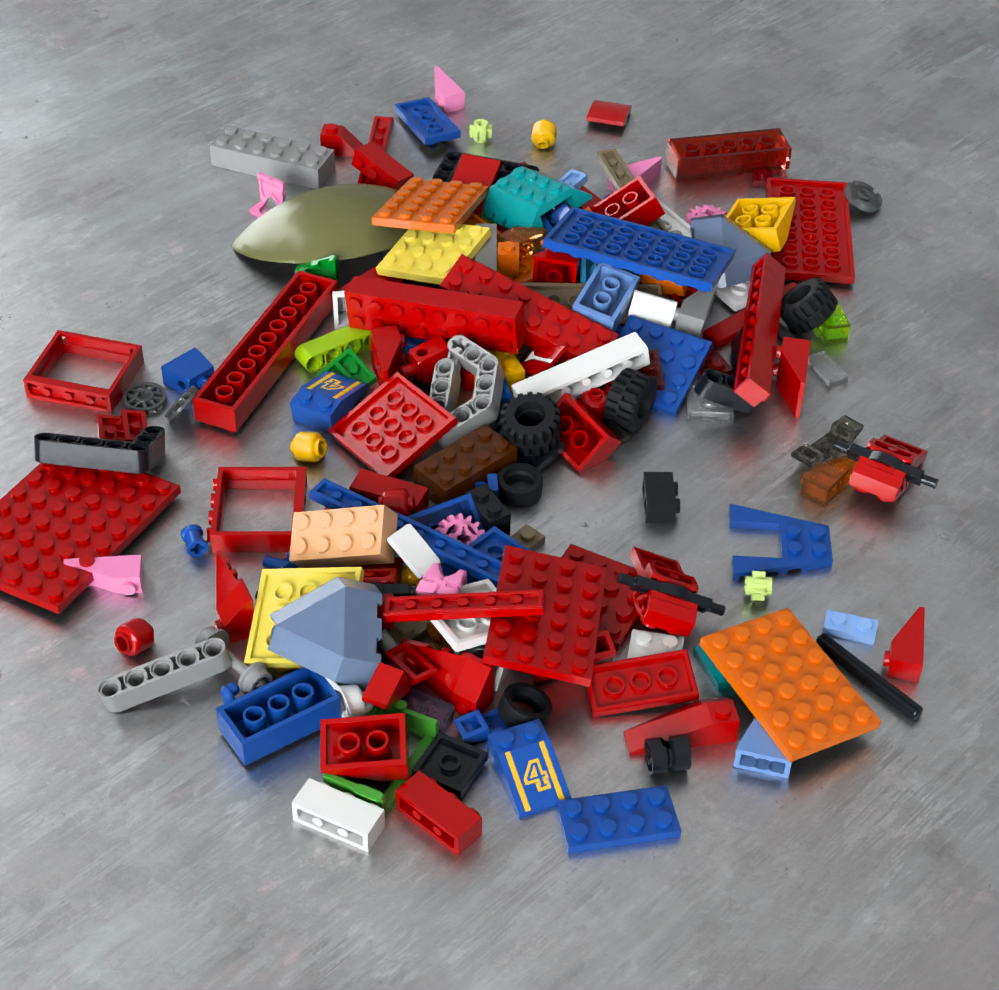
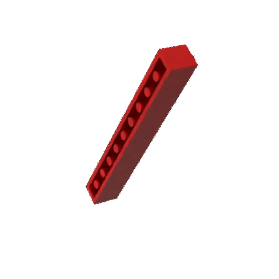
(760, 331)

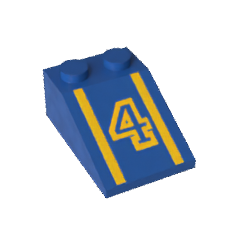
(325, 400)
(527, 767)

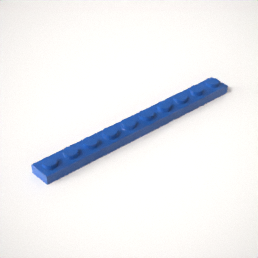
(446, 548)

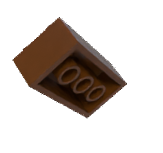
(464, 463)

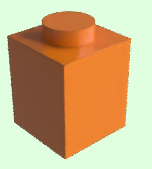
(508, 258)

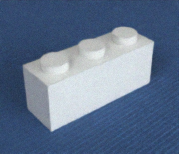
(338, 814)

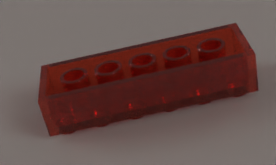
(727, 154)

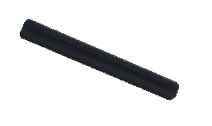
(869, 677)

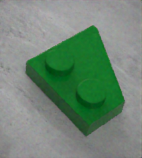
(324, 267)
(351, 366)

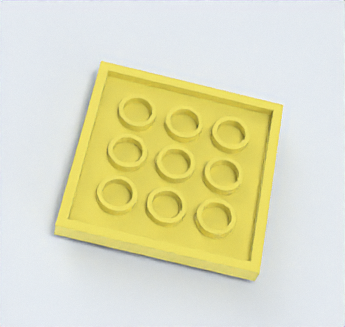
(430, 254)
(277, 590)

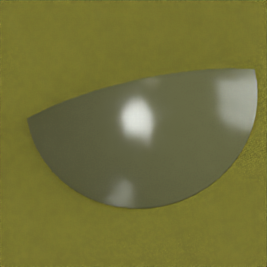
(321, 225)

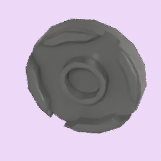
(862, 196)

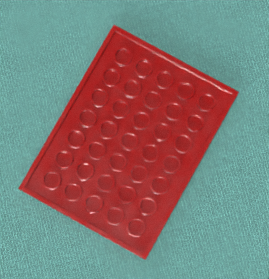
(70, 515)

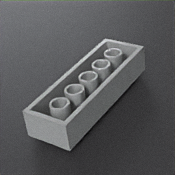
(275, 156)

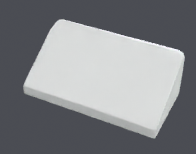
(652, 308)
(413, 550)

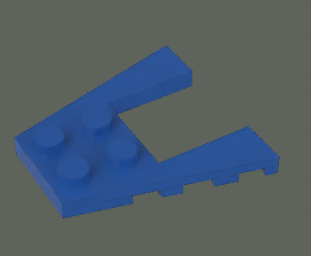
(801, 543)

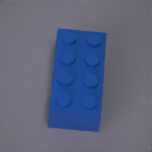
(277, 714)

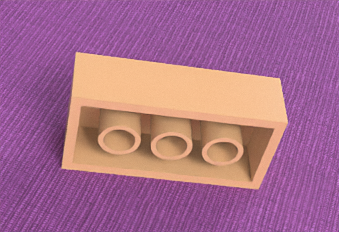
(343, 537)

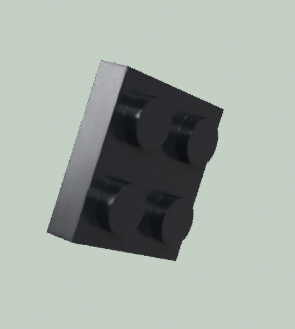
(451, 763)

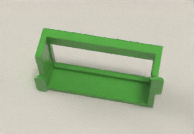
(417, 725)

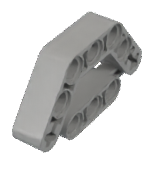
(487, 392)

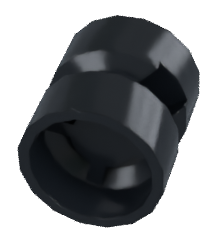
(667, 754)

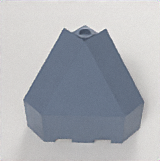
(724, 232)
(332, 631)

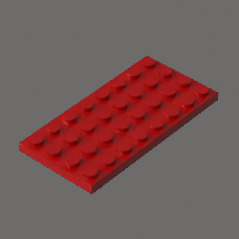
(819, 231)

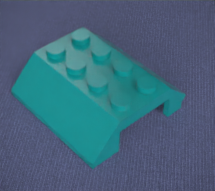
(526, 196)

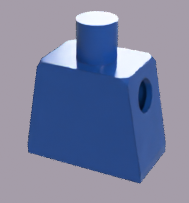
(187, 370)

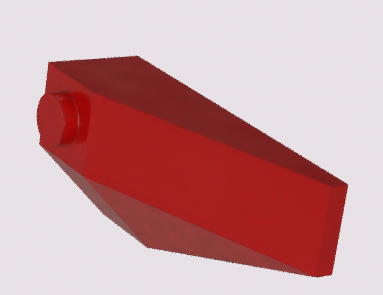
(233, 601)
(460, 678)
(702, 721)

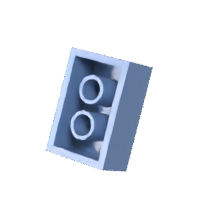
(607, 295)

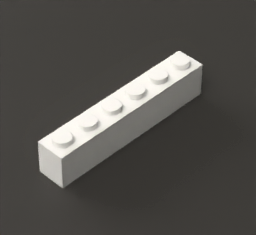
(588, 369)

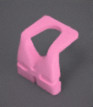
(268, 188)
(435, 582)

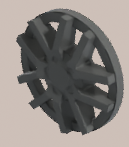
(144, 397)
(180, 404)

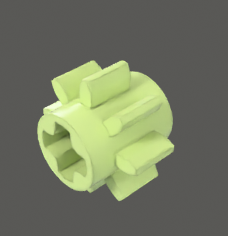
(480, 131)
(758, 586)

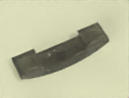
(843, 430)

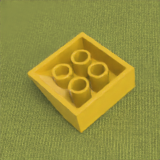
(765, 219)

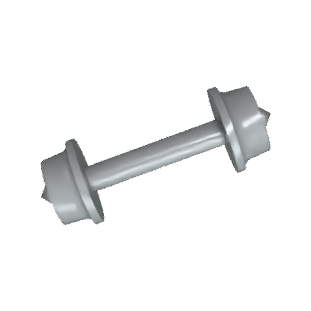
(251, 677)

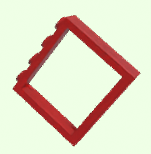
(79, 395)
(253, 478)

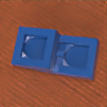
(476, 727)

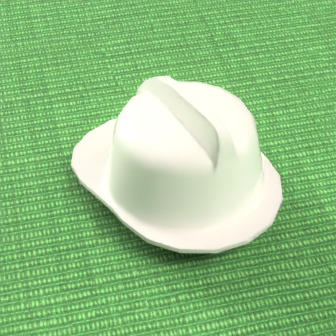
(351, 700)

